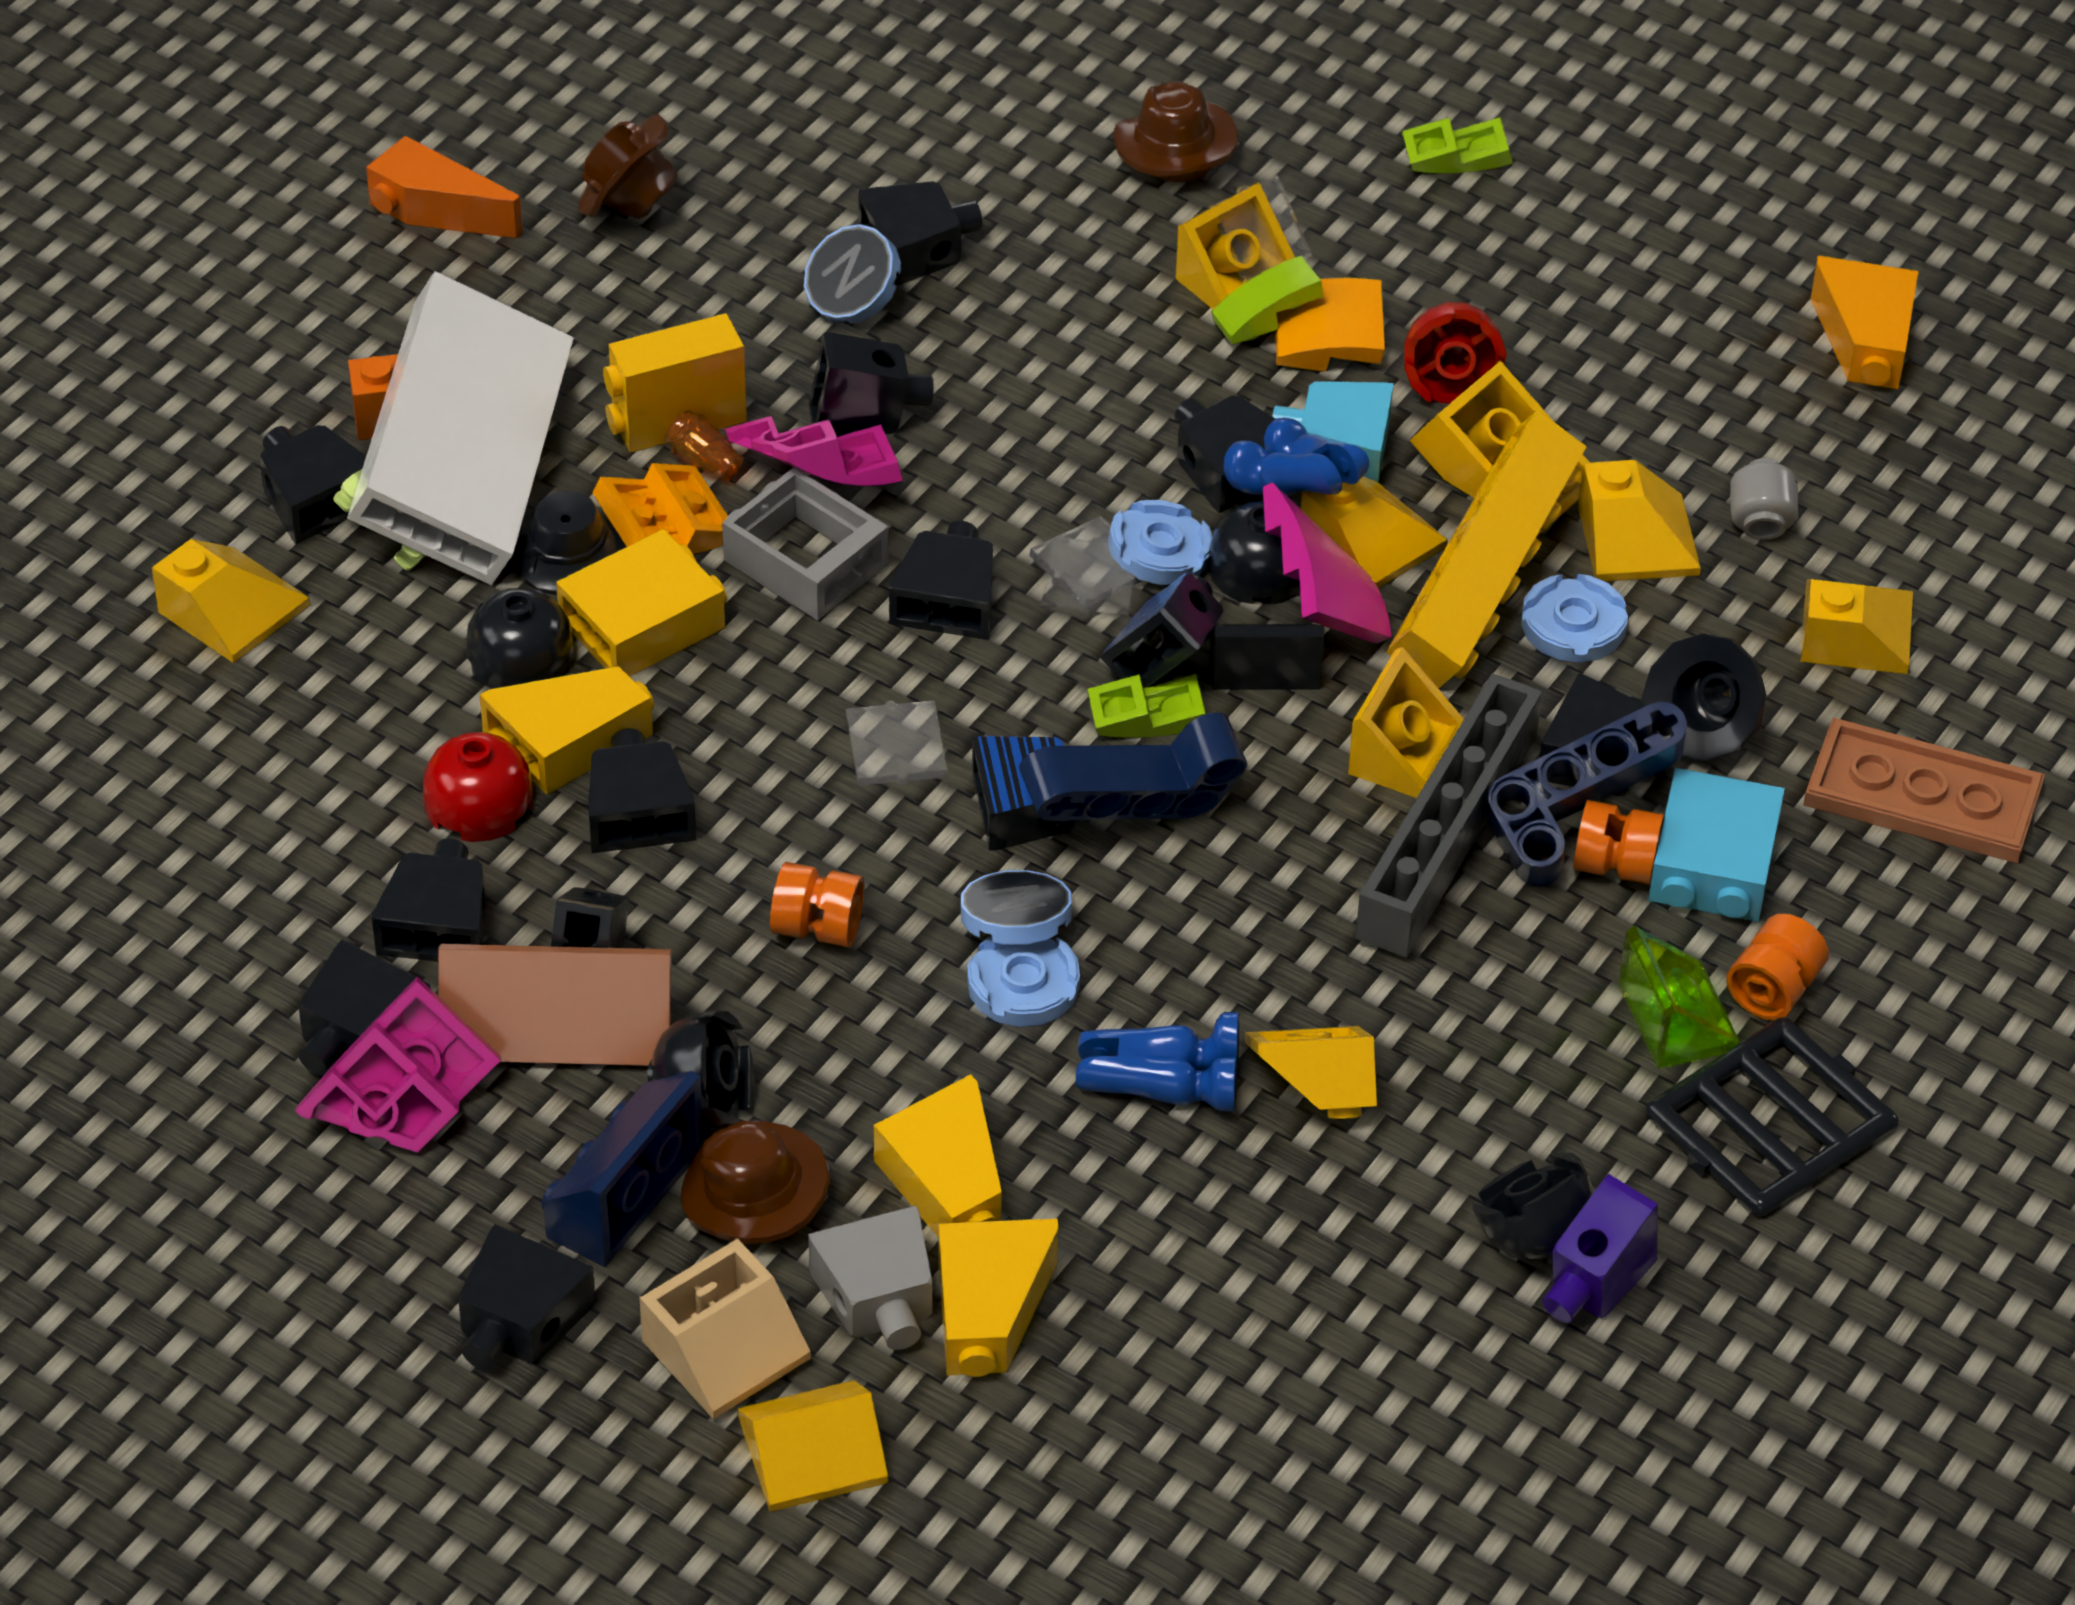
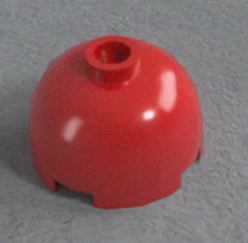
(1451, 350)
(477, 786)

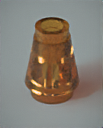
(703, 446)

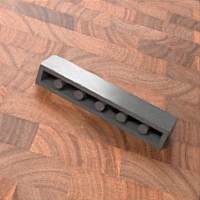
(1447, 816)

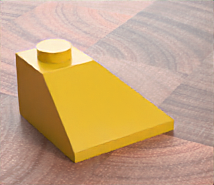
(1634, 523)
(1374, 528)
(223, 597)
(1857, 626)
(1324, 1064)

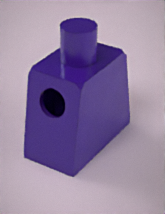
(1603, 1251)

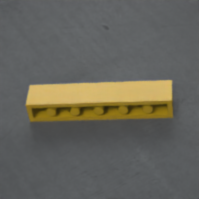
(1488, 549)

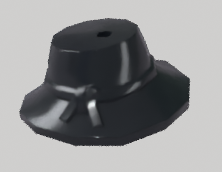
(555, 549)
(1697, 680)

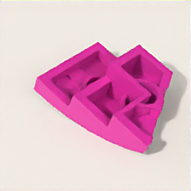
(850, 459)
(1332, 584)
(403, 1072)

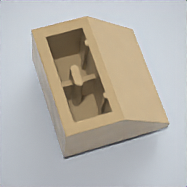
(723, 1328)

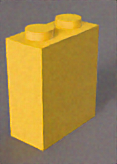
(673, 372)
(642, 603)

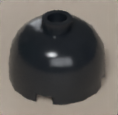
(1247, 559)
(519, 639)
(710, 1049)
(1533, 1207)

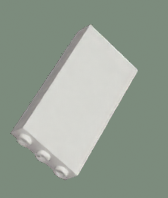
(461, 429)

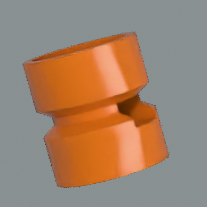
(1618, 842)
(817, 904)
(1777, 966)

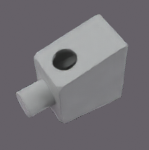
(876, 1275)

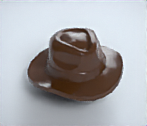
(1176, 134)
(628, 169)
(755, 1182)

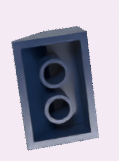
(626, 1168)

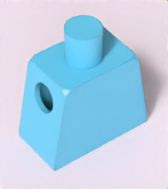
(1349, 414)

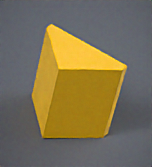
(1205, 256)
(1401, 728)
(814, 1444)

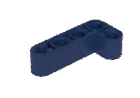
(1137, 779)
(1594, 782)

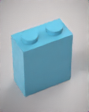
(1716, 844)

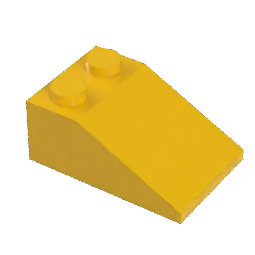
(1474, 429)

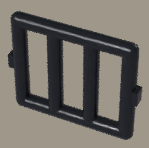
(1797, 1173)

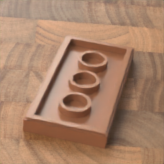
(1924, 790)
(560, 1000)

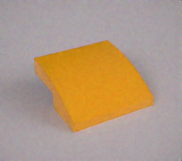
(1339, 325)
(665, 499)

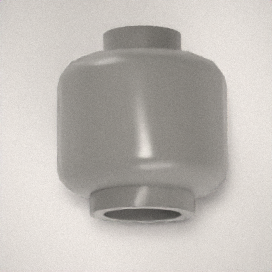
(1764, 499)

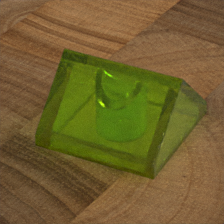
(1672, 1001)

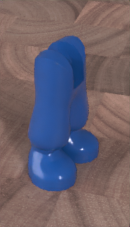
(1293, 462)
(1164, 1063)

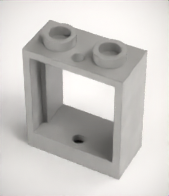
(856, 558)

